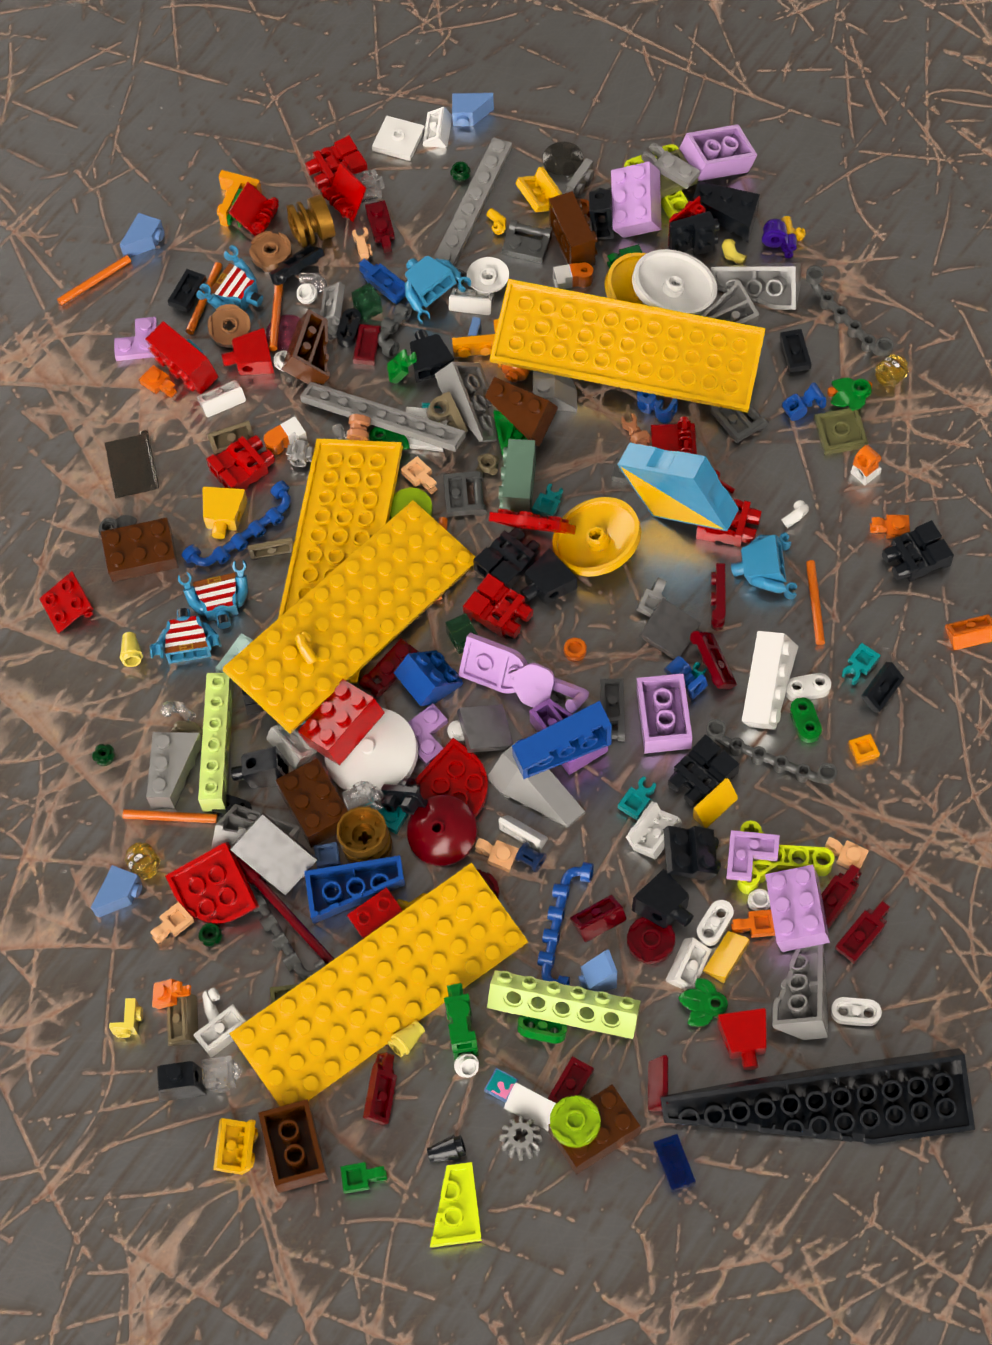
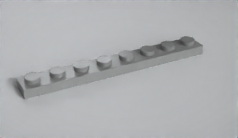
(474, 200)
(384, 416)

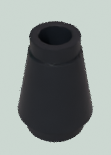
(447, 1149)

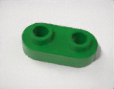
(805, 718)
(541, 1030)

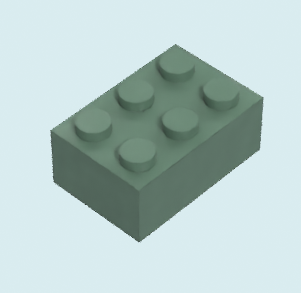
(518, 475)

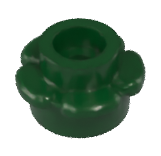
(460, 171)
(107, 758)
(206, 930)

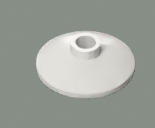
(487, 268)

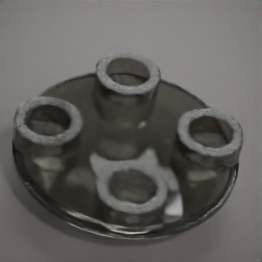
(562, 158)

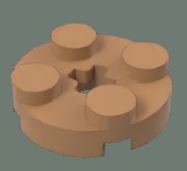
(266, 240)
(219, 319)

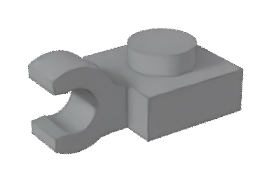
(651, 598)

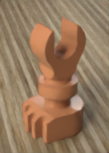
(636, 434)

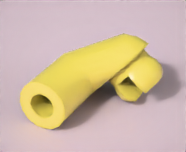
(730, 252)

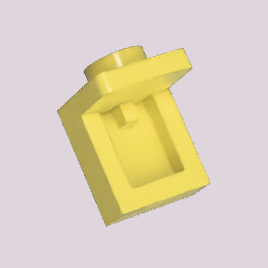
(132, 1016)

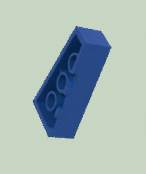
(563, 741)
(349, 885)

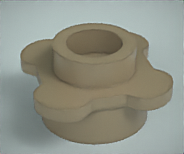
(488, 459)

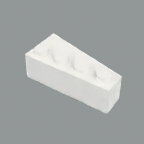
(768, 679)

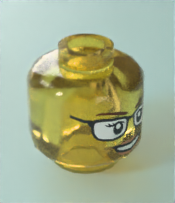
(891, 370)
(142, 860)

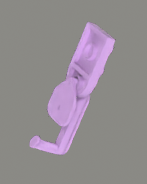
(509, 672)

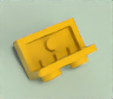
(538, 189)
(235, 1146)

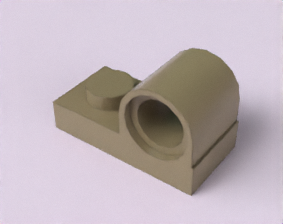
(450, 412)

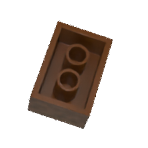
(572, 229)
(139, 549)
(312, 801)
(616, 1129)
(293, 1146)

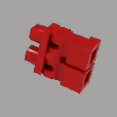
(328, 159)
(241, 463)
(737, 531)
(497, 607)

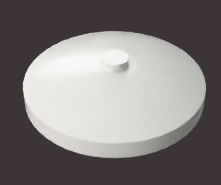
(674, 282)
(381, 757)

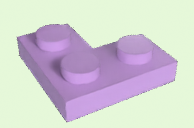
(136, 347)
(424, 726)
(745, 848)

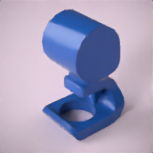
(648, 403)
(797, 406)
(693, 685)

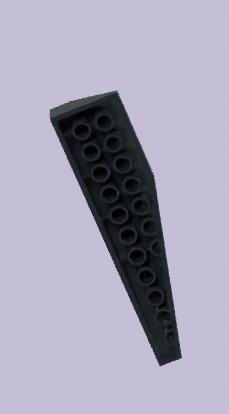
(843, 1102)

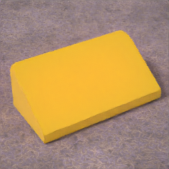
(715, 803)
(726, 956)

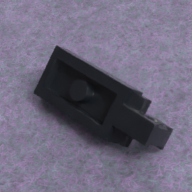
(295, 264)

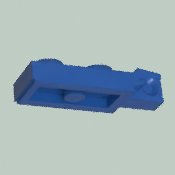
(383, 280)

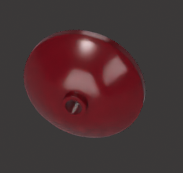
(456, 834)

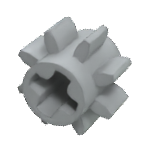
(299, 453)

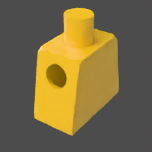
(223, 509)

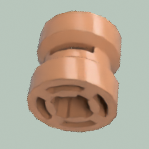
(358, 427)

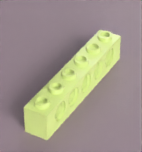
(216, 742)
(552, 1006)

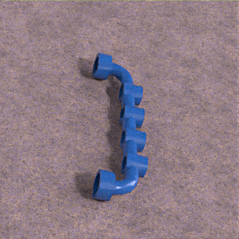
(239, 540)
(556, 915)

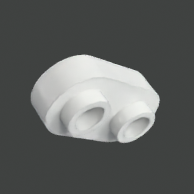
(808, 686)
(713, 923)
(855, 1008)

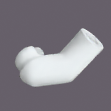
(800, 511)
(210, 1008)

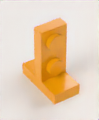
(231, 183)
(474, 345)

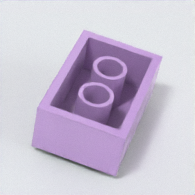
(718, 152)
(636, 199)
(664, 713)
(797, 908)

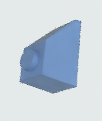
(471, 107)
(142, 235)
(117, 891)
(599, 973)

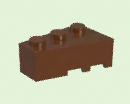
(308, 350)
(522, 408)

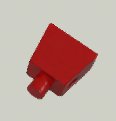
(250, 354)
(744, 1035)

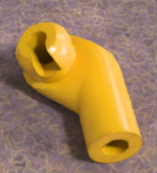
(800, 233)

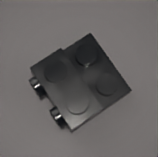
(694, 233)
(691, 852)

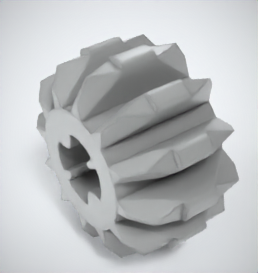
(510, 1138)

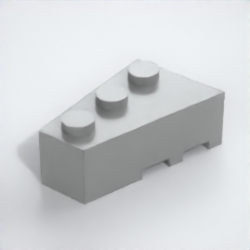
(734, 307)
(169, 766)
(238, 820)

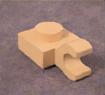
(364, 249)
(418, 472)
(847, 854)
(500, 855)
(174, 921)

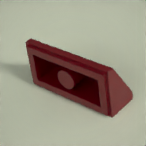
(598, 918)
(657, 1082)

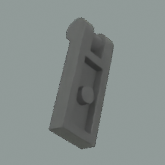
(613, 703)

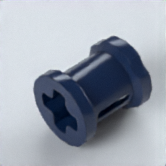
(530, 857)

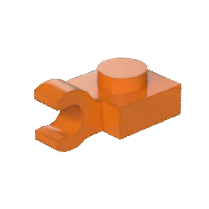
(157, 380)
(892, 525)
(758, 923)
(166, 993)

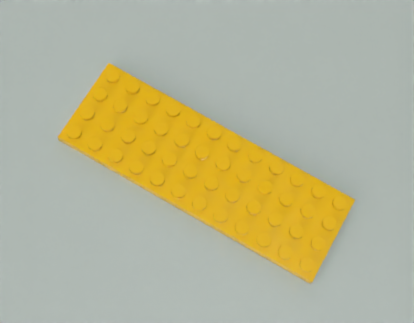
(627, 345)
(342, 507)
(350, 615)
(378, 988)

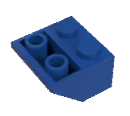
(427, 677)

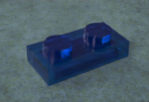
(674, 1163)

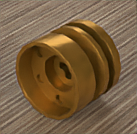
(311, 220)
(364, 825)

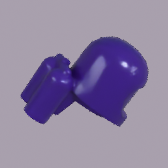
(776, 236)

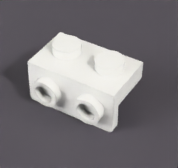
(648, 833)

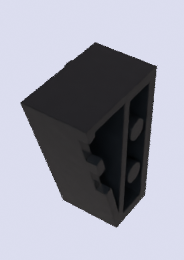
(731, 207)

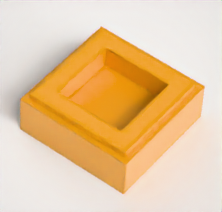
(863, 748)

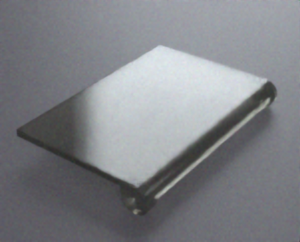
(131, 465)

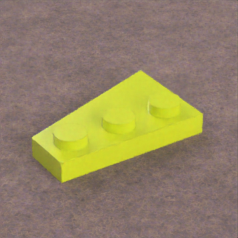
(458, 1208)

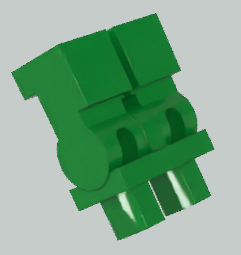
(459, 1015)

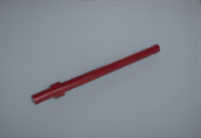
(255, 878)

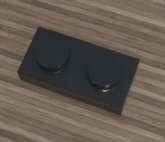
(186, 290)
(795, 350)
(882, 687)

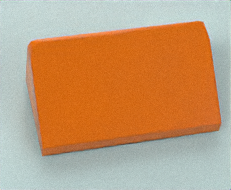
(970, 632)

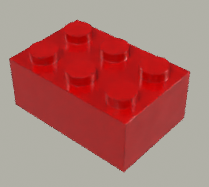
(181, 358)
(341, 722)

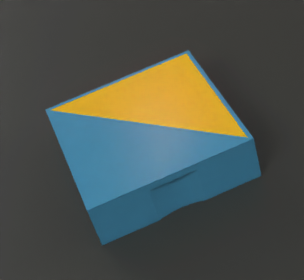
(678, 486)

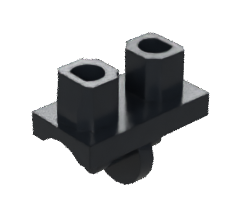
(404, 794)

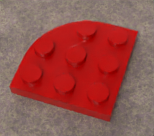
(532, 521)
(455, 774)
(213, 887)

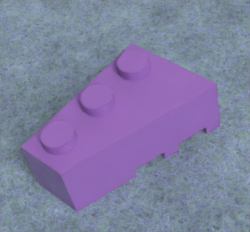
(549, 713)

